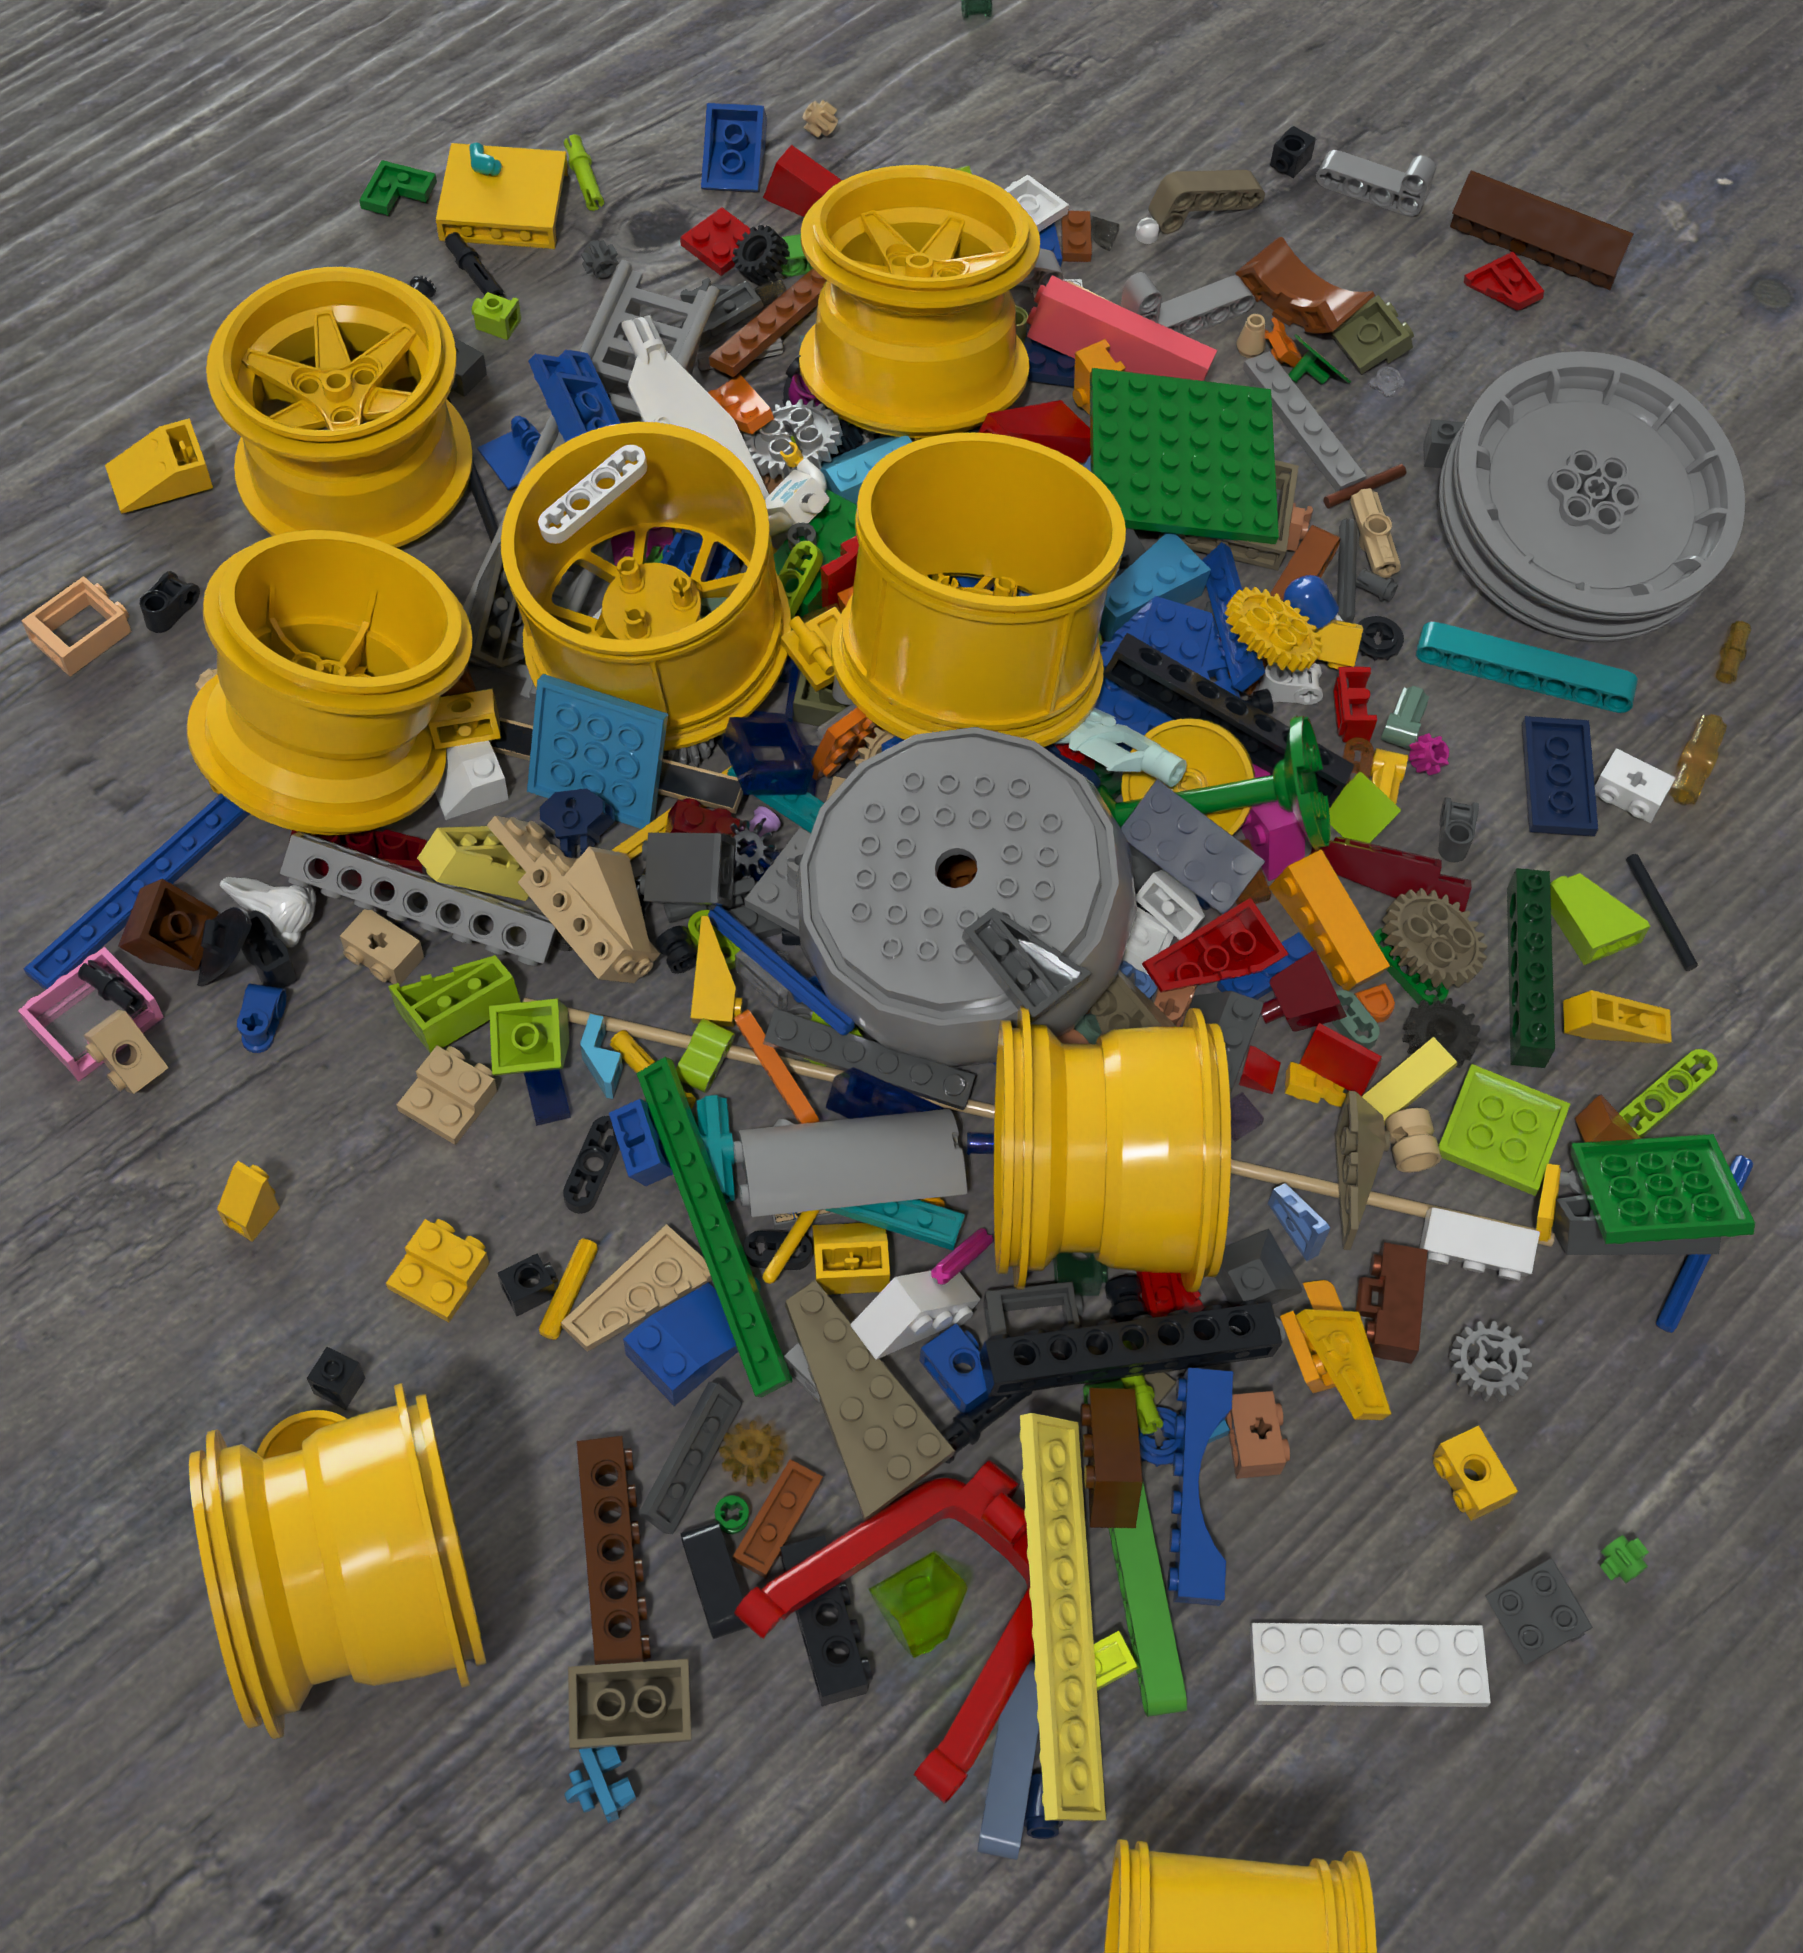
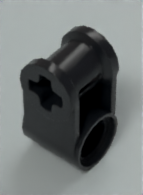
(166, 602)

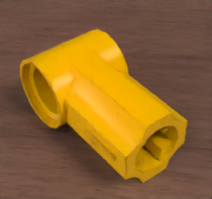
(1388, 772)

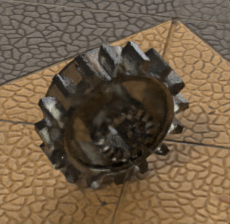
(1429, 1020)

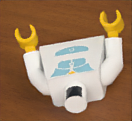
(798, 495)

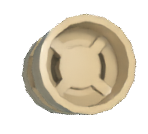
(1413, 1140)

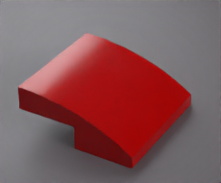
(840, 572)

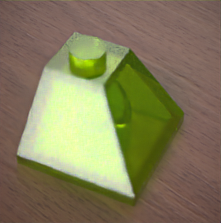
(921, 1603)

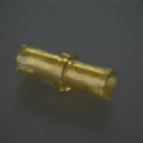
(1733, 652)

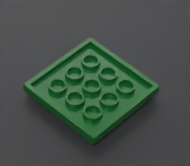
(1661, 1189)

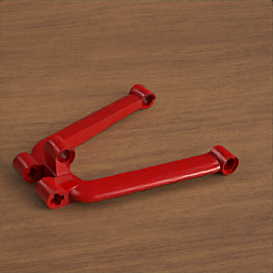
(991, 1513)

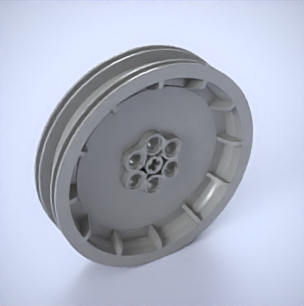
(1625, 454)

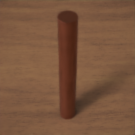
(1371, 482)

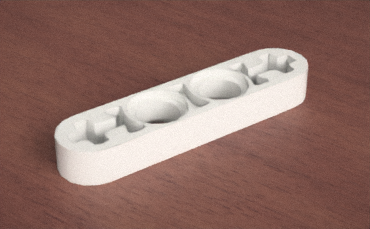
(597, 497)

